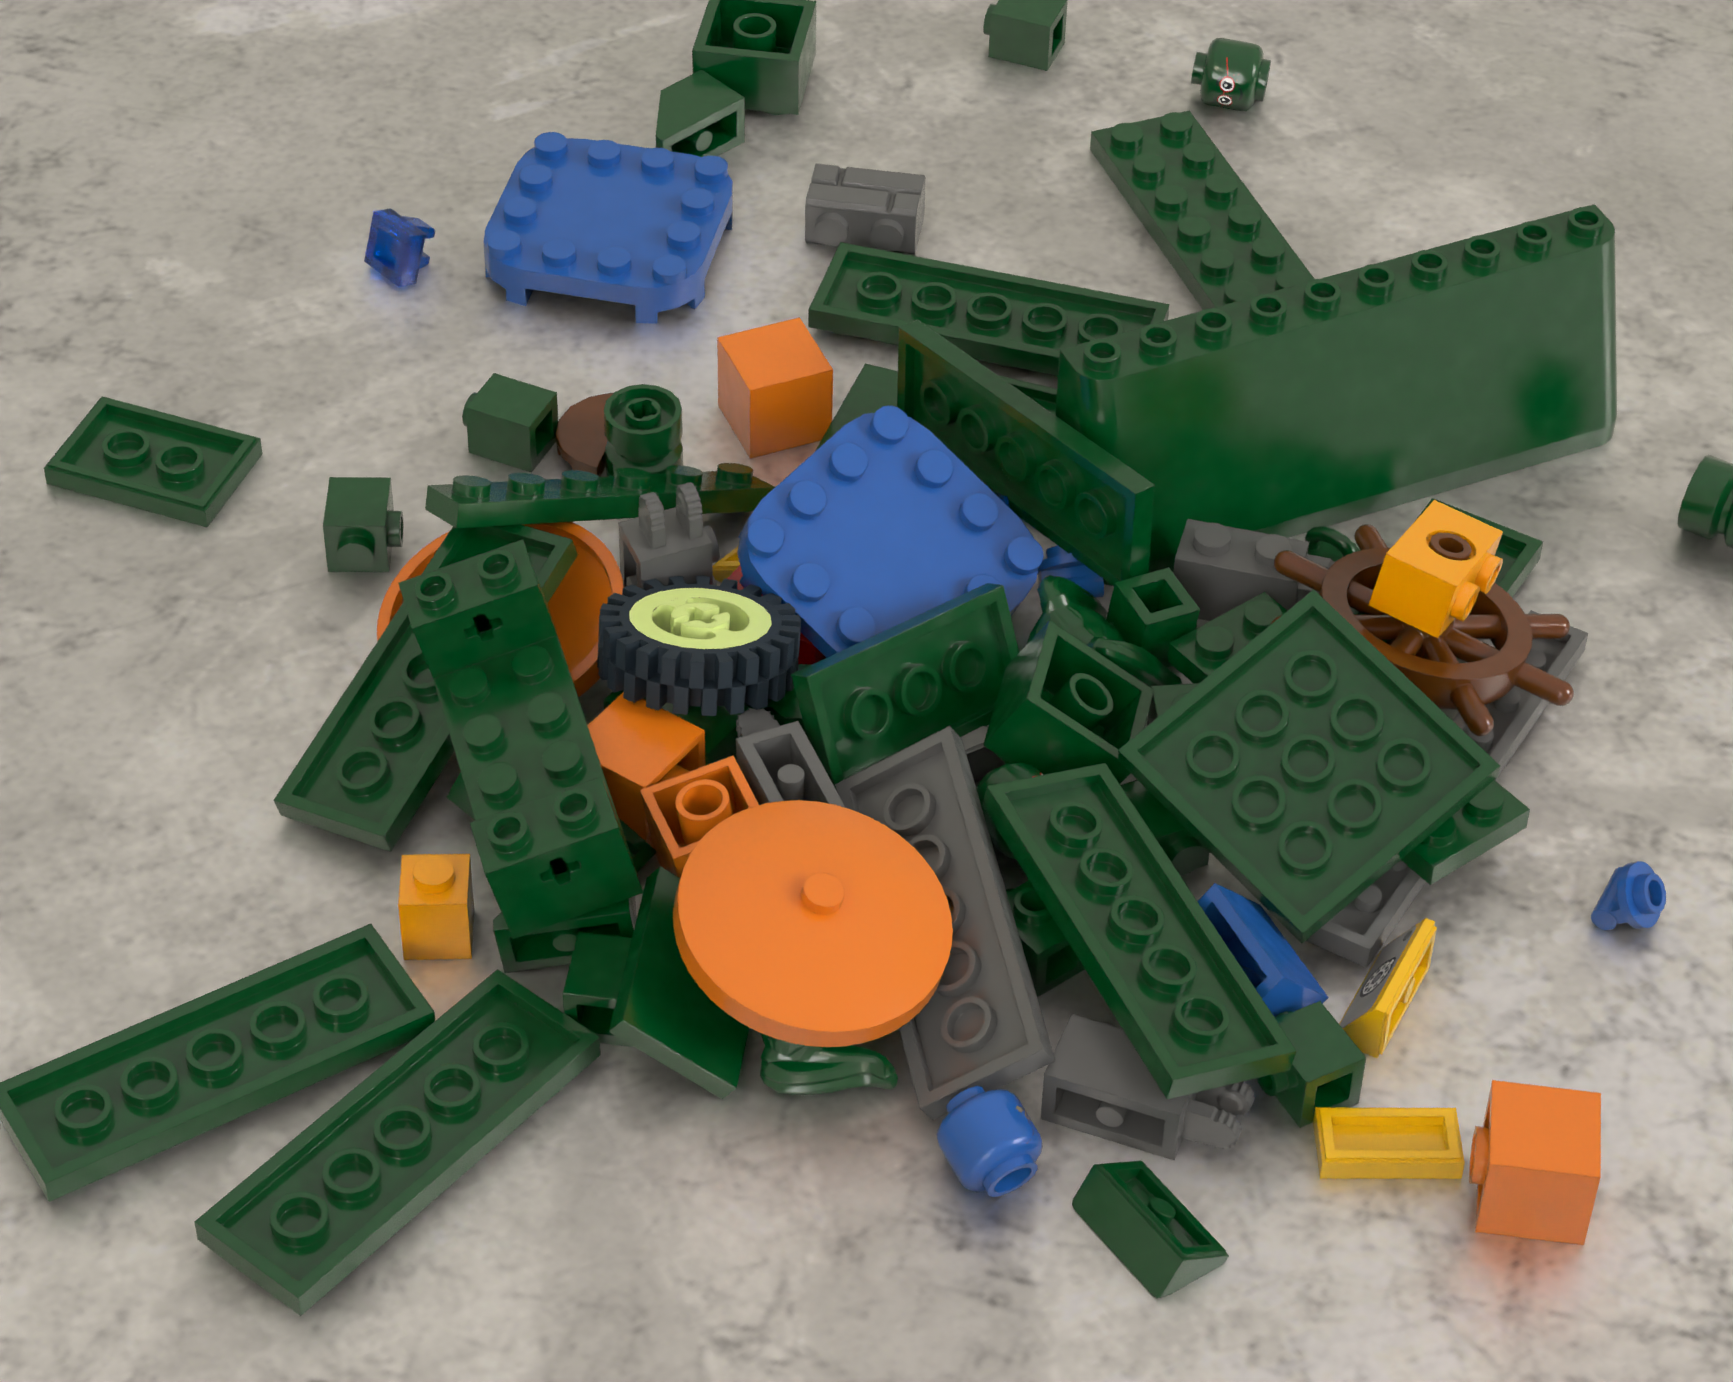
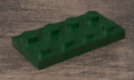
(908, 682)

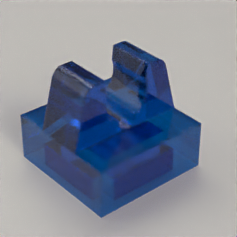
(397, 246)

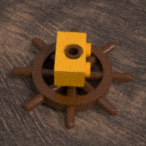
(1432, 605)

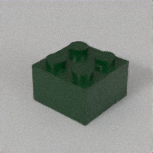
(759, 50)
(1066, 707)

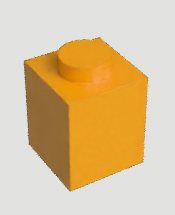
(436, 906)

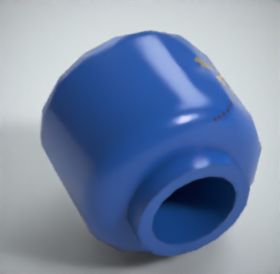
(989, 1141)

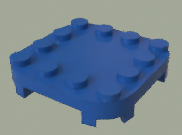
(609, 224)
(882, 533)

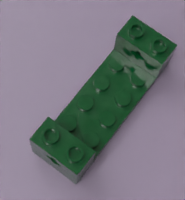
(520, 740)

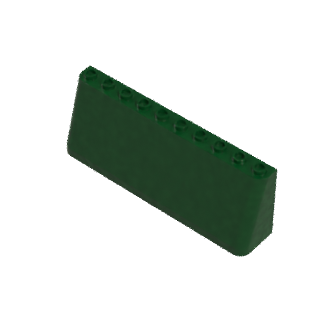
(1362, 383)

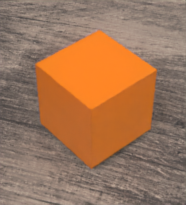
(774, 387)
(640, 750)
(690, 806)
(1537, 1162)

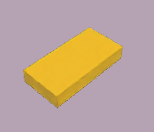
(1388, 1143)

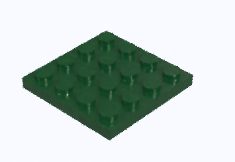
(1308, 765)

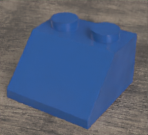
(1261, 951)

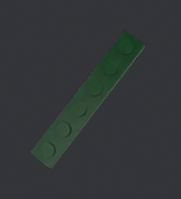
(587, 497)

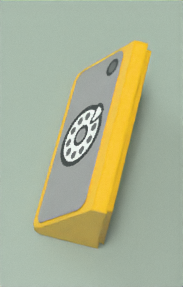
(1389, 988)

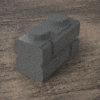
(865, 208)

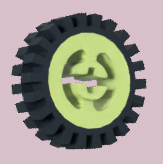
(698, 645)

